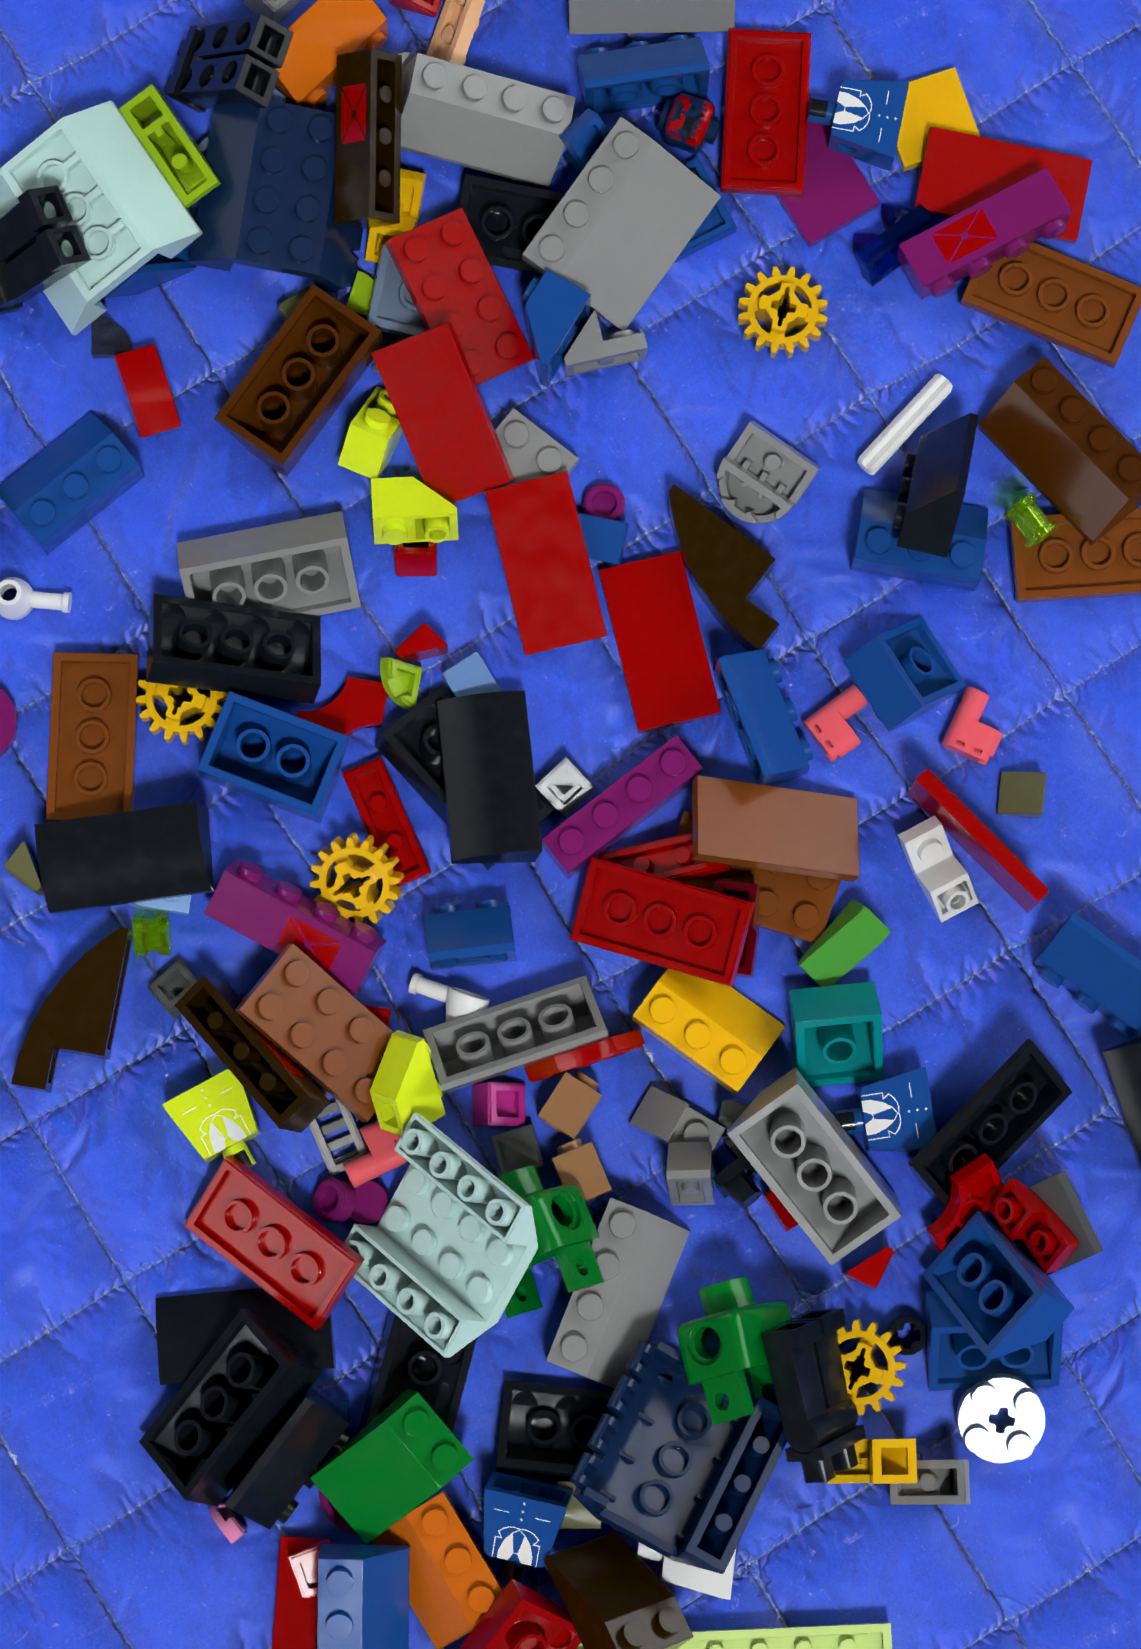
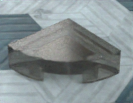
(108, 338)

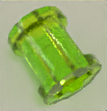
(1030, 520)

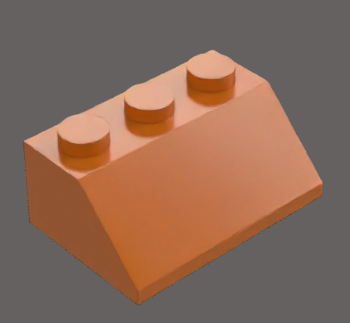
(321, 35)
(448, 1573)

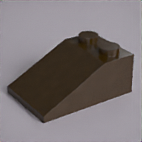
(616, 1597)

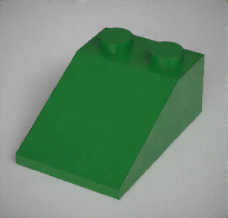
(391, 1466)

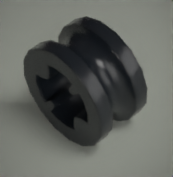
(914, 1346)

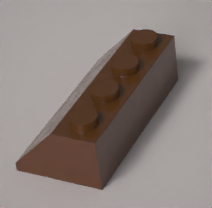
(300, 380)
(1066, 450)

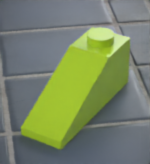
(170, 145)

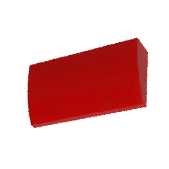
(523, 1621)

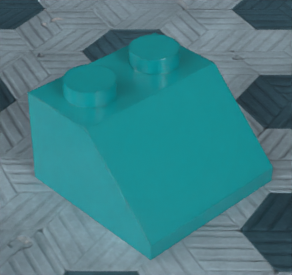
(837, 1033)

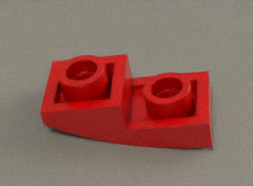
(147, 390)
(1029, 1218)

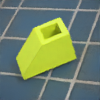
(371, 436)
(410, 512)
(405, 1084)

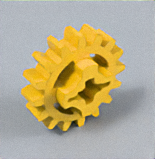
(797, 316)
(177, 716)
(351, 864)
(878, 1373)

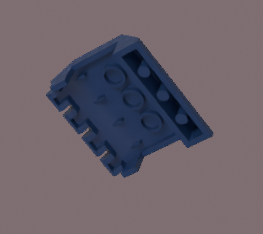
(275, 195)
(671, 1472)

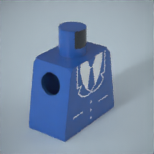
(864, 119)
(893, 1113)
(522, 1521)

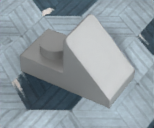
(592, 353)
(673, 1121)
(690, 1173)
(937, 1484)

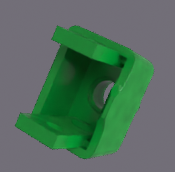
(562, 1232)
(728, 1345)

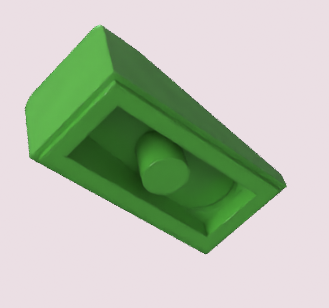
(843, 944)

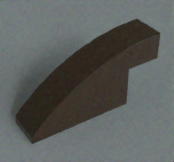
(723, 569)
(77, 1013)

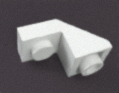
(937, 869)

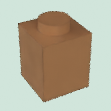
(571, 1104)
(581, 1166)

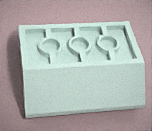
(115, 201)
(446, 1242)

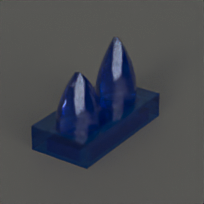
(879, 253)

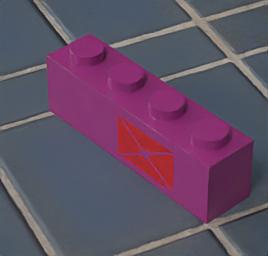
(984, 234)
(621, 807)
(280, 915)

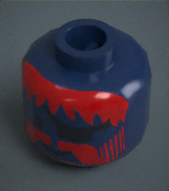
(688, 123)

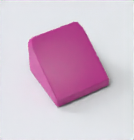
(498, 1104)

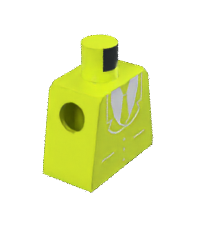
(217, 1118)

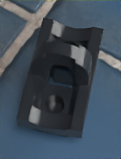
(736, 1177)

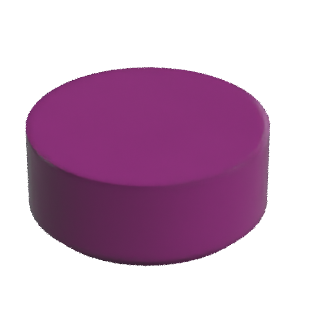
(604, 501)
(334, 1200)
(370, 1203)

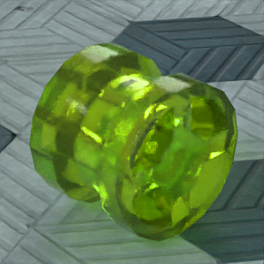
(152, 935)

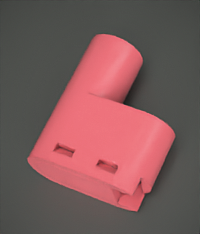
(829, 724)
(969, 736)
(380, 1158)

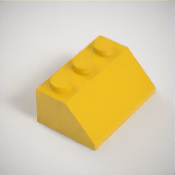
(708, 1026)

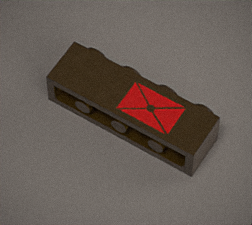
(368, 138)
(259, 1065)

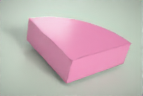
(227, 1522)

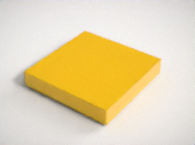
(933, 102)

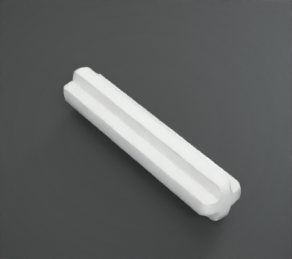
(905, 424)

